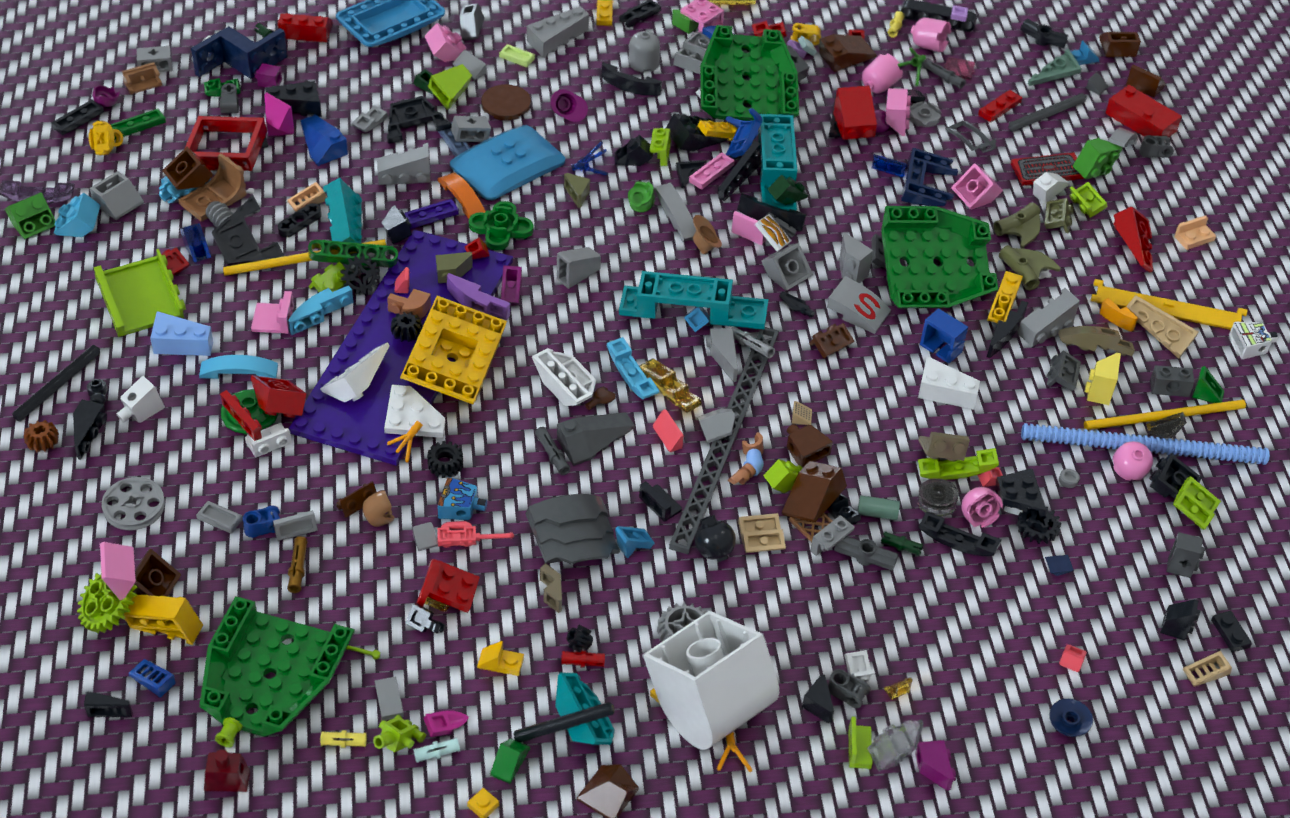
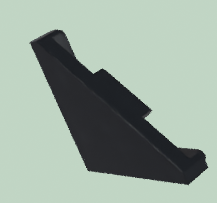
(686, 169)

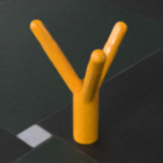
(407, 438)
(731, 745)

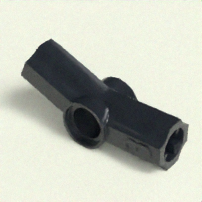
(1044, 34)

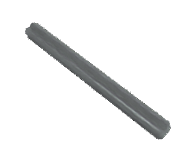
(1047, 112)

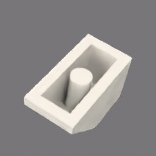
(1048, 186)

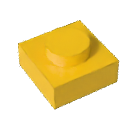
(483, 803)

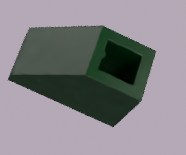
(787, 190)

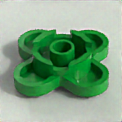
(500, 225)

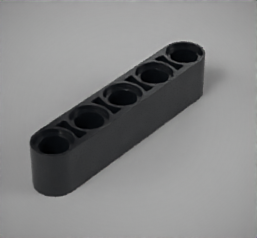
(916, 10)

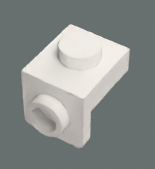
(859, 665)

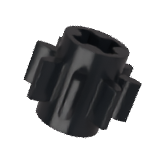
(579, 638)

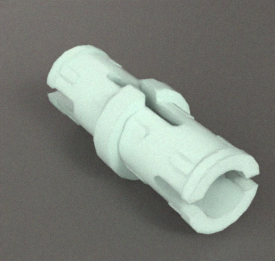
(421, 753)

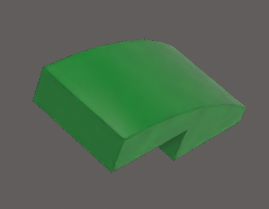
(213, 87)

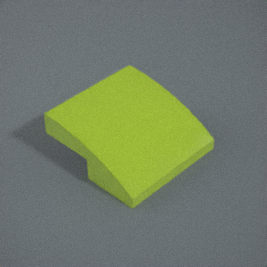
(1196, 502)

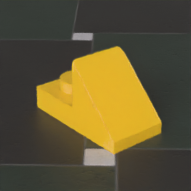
(499, 660)

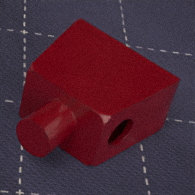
(226, 772)

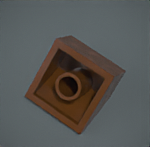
(187, 171)

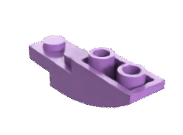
(470, 295)

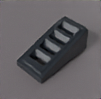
(106, 706)

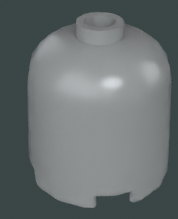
(644, 51)

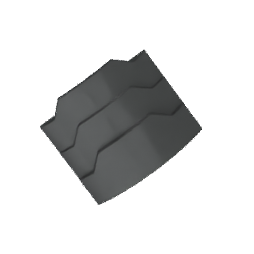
(572, 528)

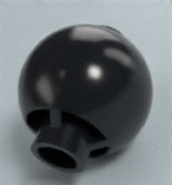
(715, 539)

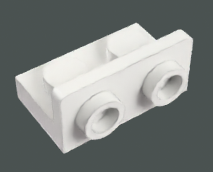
(272, 439)

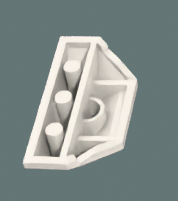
(564, 377)

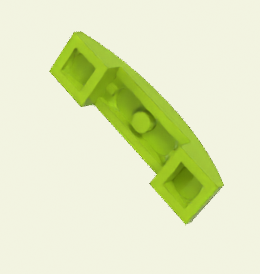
(958, 469)

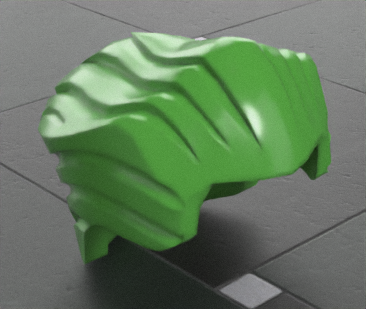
(641, 196)

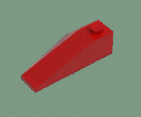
(1136, 233)

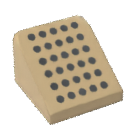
(801, 414)

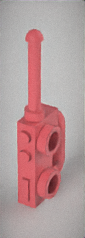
(449, 537)

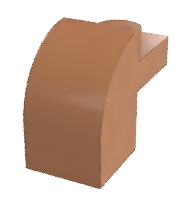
(417, 303)

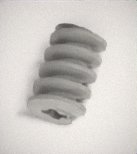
(217, 212)

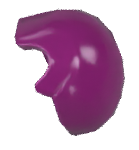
(105, 96)
(882, 126)

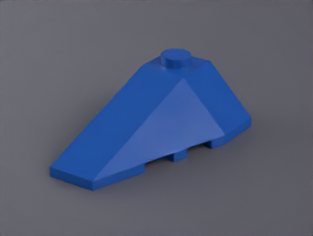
(323, 140)

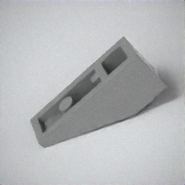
(723, 350)

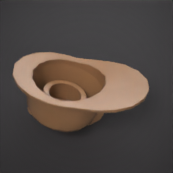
(705, 235)

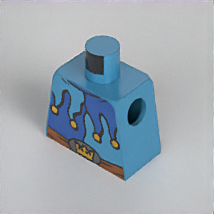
(459, 500)

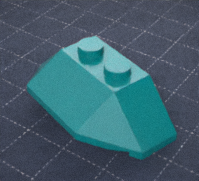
(575, 696)

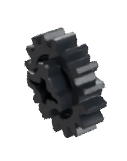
(368, 273)
(1038, 526)

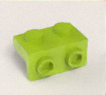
(1088, 199)
(329, 279)

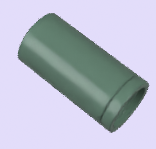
(878, 507)

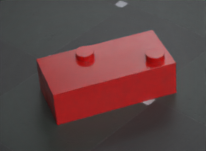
(1142, 113)

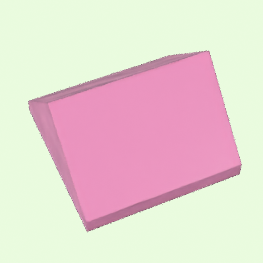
(744, 227)
(117, 568)

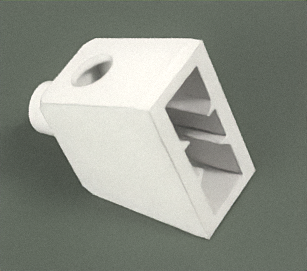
(140, 401)

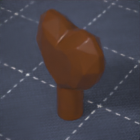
(600, 396)

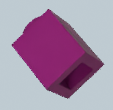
(268, 75)

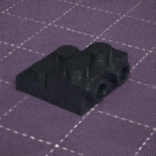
(1171, 476)

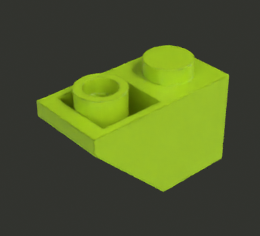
(782, 475)

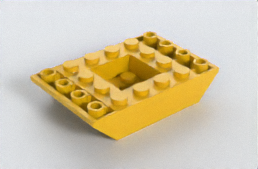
(459, 334)

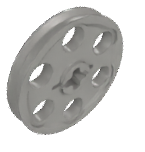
(125, 505)

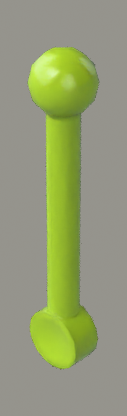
(375, 654)

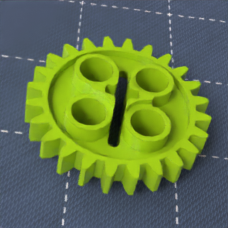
(101, 606)

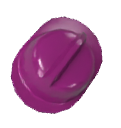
(569, 105)

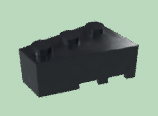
(300, 96)

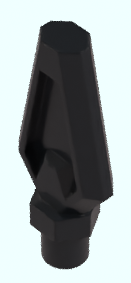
(796, 304)

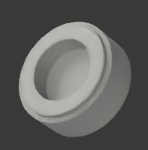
(1069, 478)

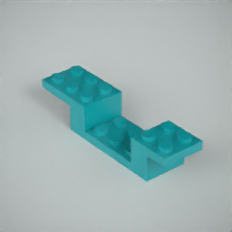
(777, 153)
(693, 291)

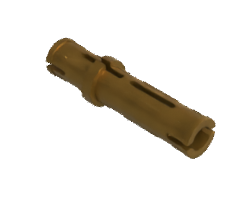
(296, 570)

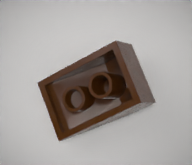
(844, 51)
(814, 491)

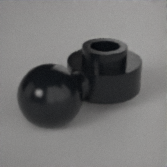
(96, 390)

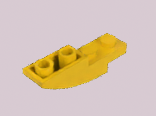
(1005, 297)

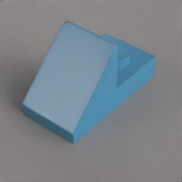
(1085, 54)
(632, 538)

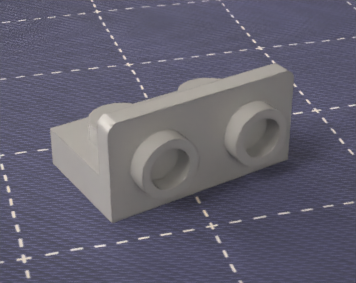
(831, 535)

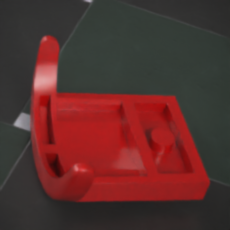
(448, 586)

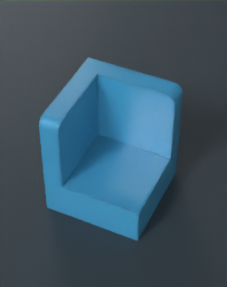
(697, 318)

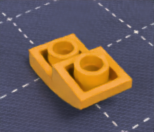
(1120, 317)

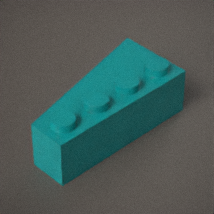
(344, 212)

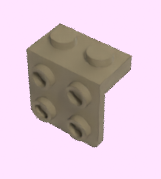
(945, 446)

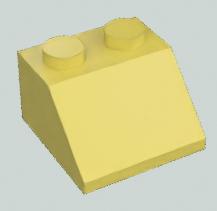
(1103, 380)

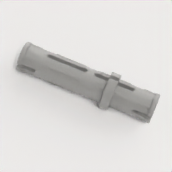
(765, 349)

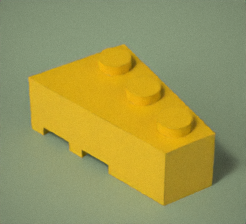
(164, 615)

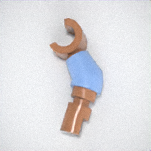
(753, 463)

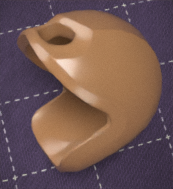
(375, 508)

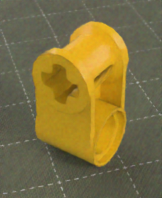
(810, 32)

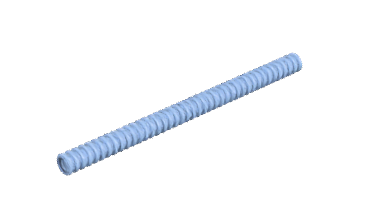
(1154, 444)

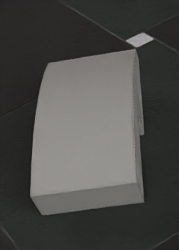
(372, 119)

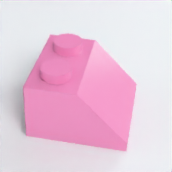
(976, 187)

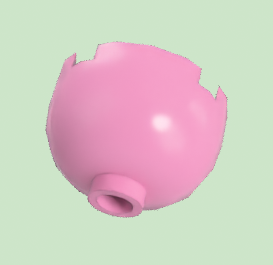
(1132, 461)
(981, 506)

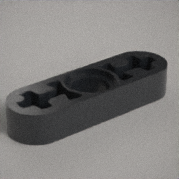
(289, 226)

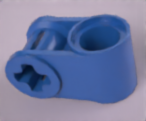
(260, 521)

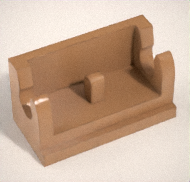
(141, 78)

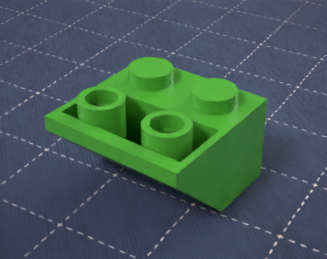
(1097, 158)
(31, 216)

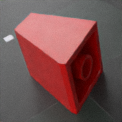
(855, 112)

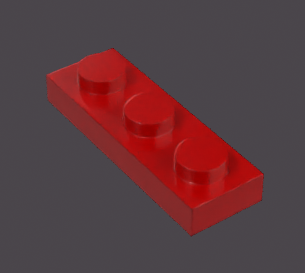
(1000, 106)
(241, 415)

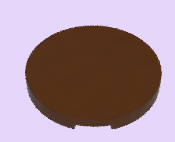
(506, 102)

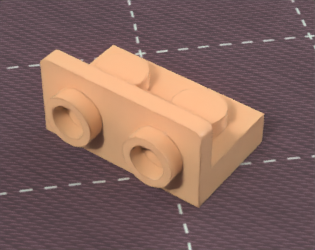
(1194, 233)

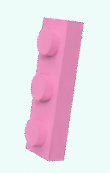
(711, 170)

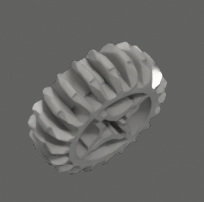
(676, 618)

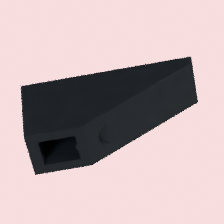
(87, 421)

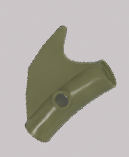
(1022, 223)
(1027, 264)

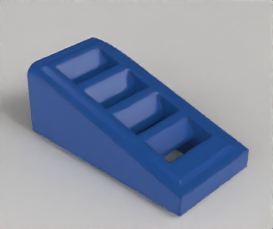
(159, 689)

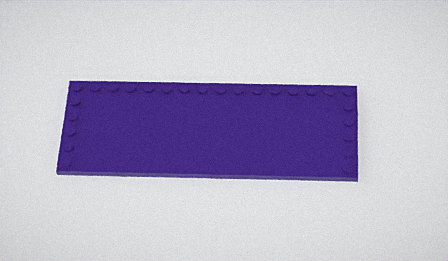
(361, 423)

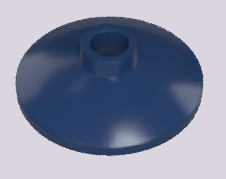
(1074, 711)

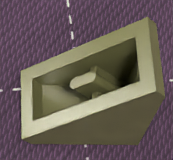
(577, 187)

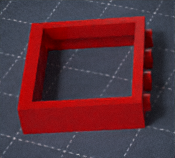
(229, 124)

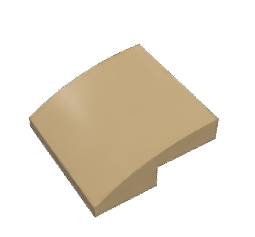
(761, 533)

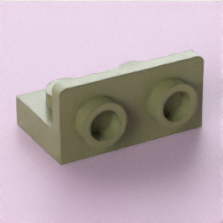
(1058, 214)

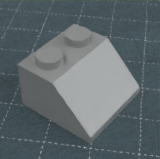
(854, 259)

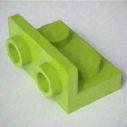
(661, 144)

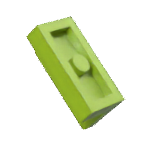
(859, 741)

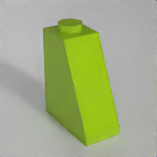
(450, 84)

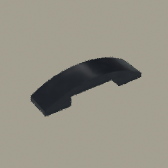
(629, 83)
(757, 210)
(958, 539)

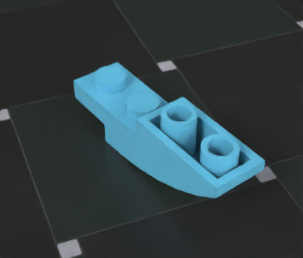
(317, 306)

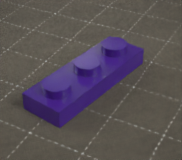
(432, 213)

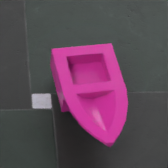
(444, 722)

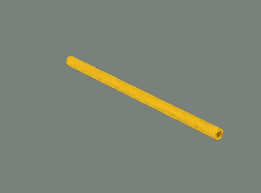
(280, 261)
(1156, 415)

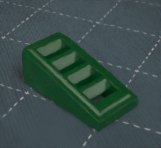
(422, 81)

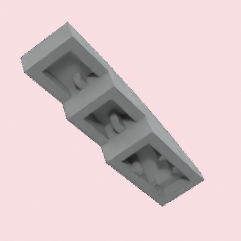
(676, 211)

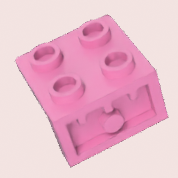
(704, 13)
(273, 317)

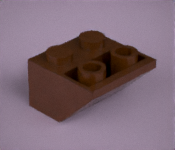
(1120, 44)

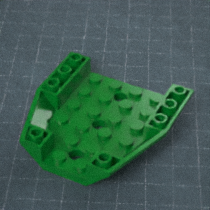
(768, 65)
(932, 233)
(249, 648)

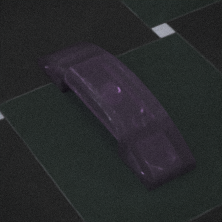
(14, 191)

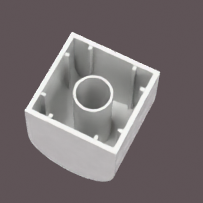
(712, 678)

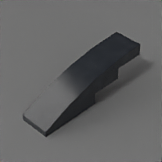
(1006, 330)

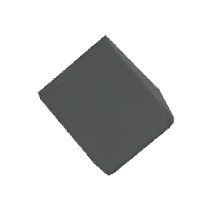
(1096, 84)

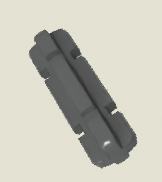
(790, 231)

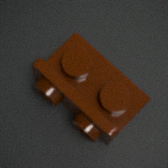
(832, 340)

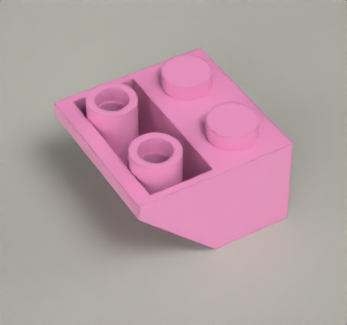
(444, 43)
(898, 110)

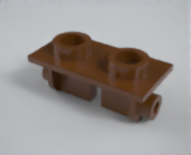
(354, 501)

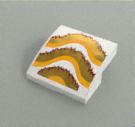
(773, 232)

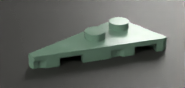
(1059, 68)

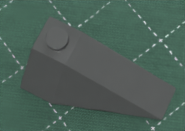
(589, 434)

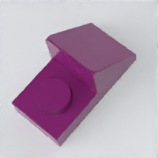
(511, 284)

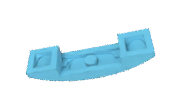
(238, 365)
(630, 370)

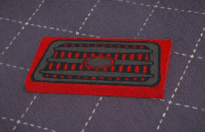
(1032, 168)

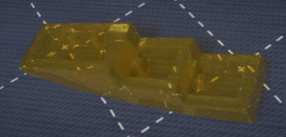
(670, 386)

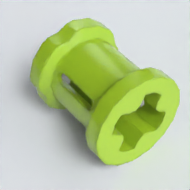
(228, 732)

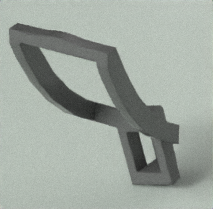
(987, 142)

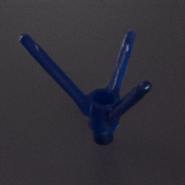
(583, 163)

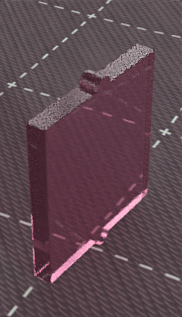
(961, 67)

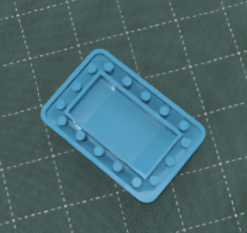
(386, 20)
(507, 162)

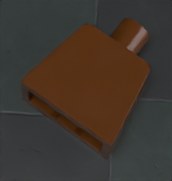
(807, 444)

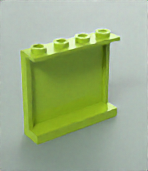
(137, 293)

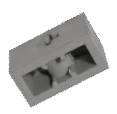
(159, 55)
(470, 128)

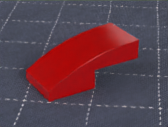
(758, 28)

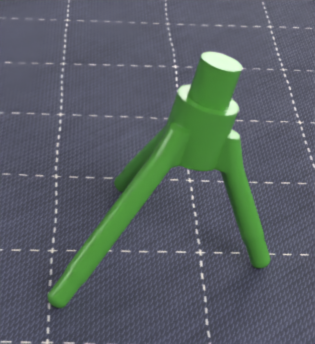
(915, 61)

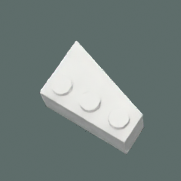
(948, 385)

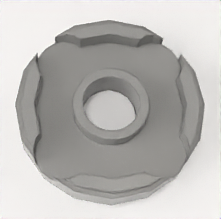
(917, 115)

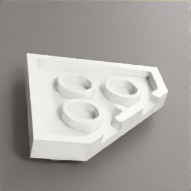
(409, 406)

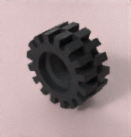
(445, 468)

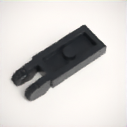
(639, 13)

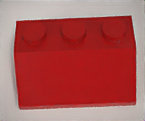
(305, 27)

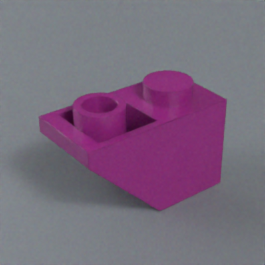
(934, 763)

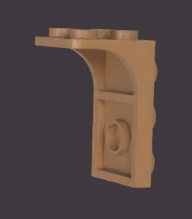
(225, 187)

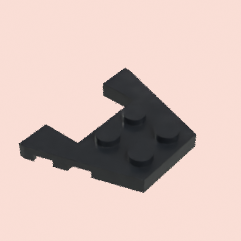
(413, 112)
(237, 240)

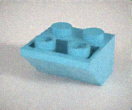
(77, 217)

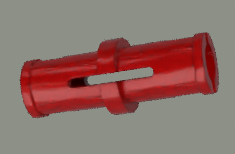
(583, 658)

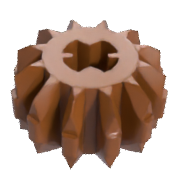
(41, 436)

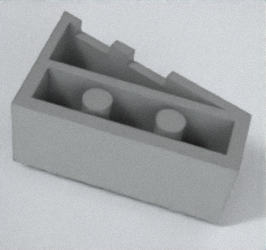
(405, 167)
(1048, 321)

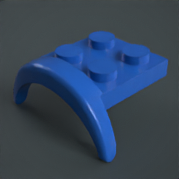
(745, 134)

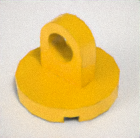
(102, 138)

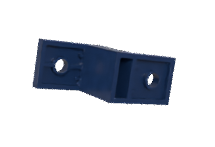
(238, 51)

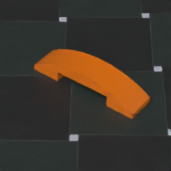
(463, 193)

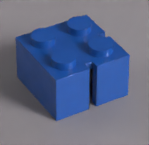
(943, 328)

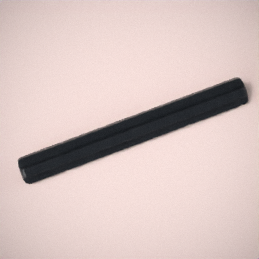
(564, 722)

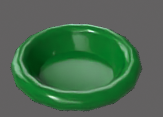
(247, 399)

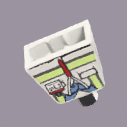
(1251, 338)

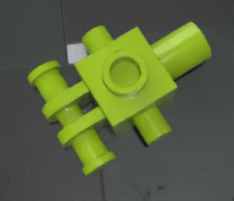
(397, 734)

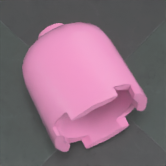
(931, 34)
(882, 73)

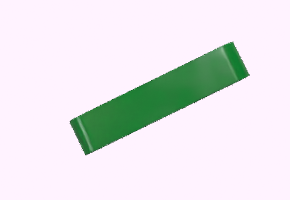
(345, 247)

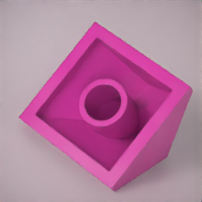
(278, 116)

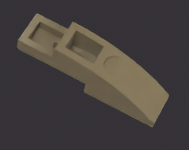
(1090, 336)

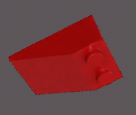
(278, 396)

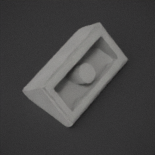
(472, 63)

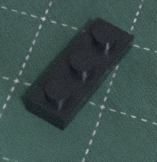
(77, 117)

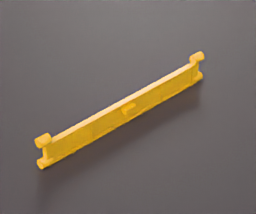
(1177, 309)

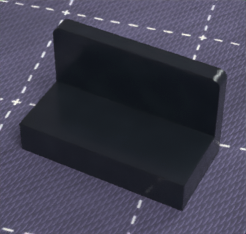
(659, 501)

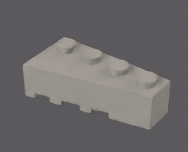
(557, 30)

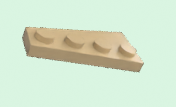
(1165, 328)

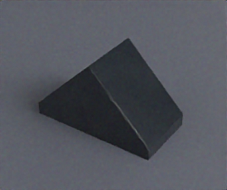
(818, 700)

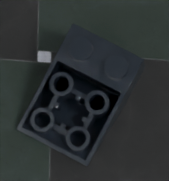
(688, 135)

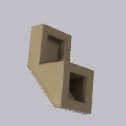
(553, 591)

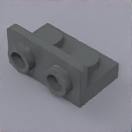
(1064, 370)

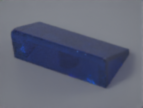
(889, 166)

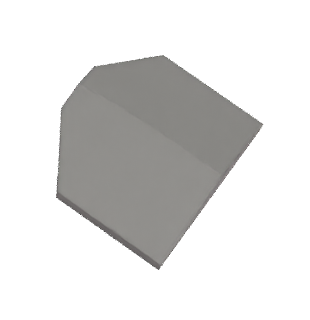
(717, 424)

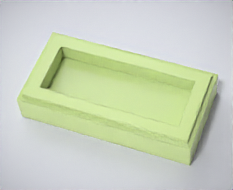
(517, 55)

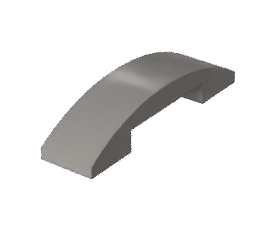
(1123, 137)

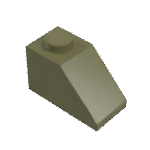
(455, 264)

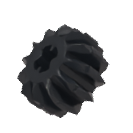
(406, 326)

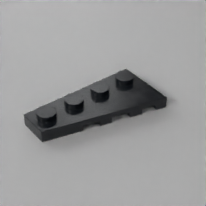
(743, 169)

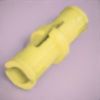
(896, 24)
(327, 738)

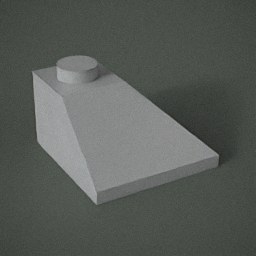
(787, 267)

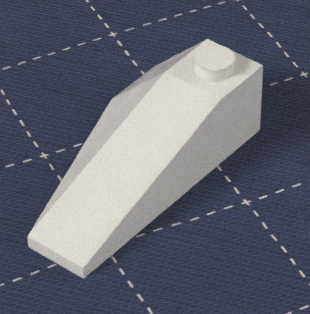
(356, 377)

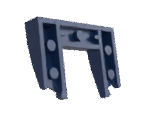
(914, 190)

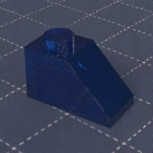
(195, 242)

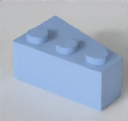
(180, 336)

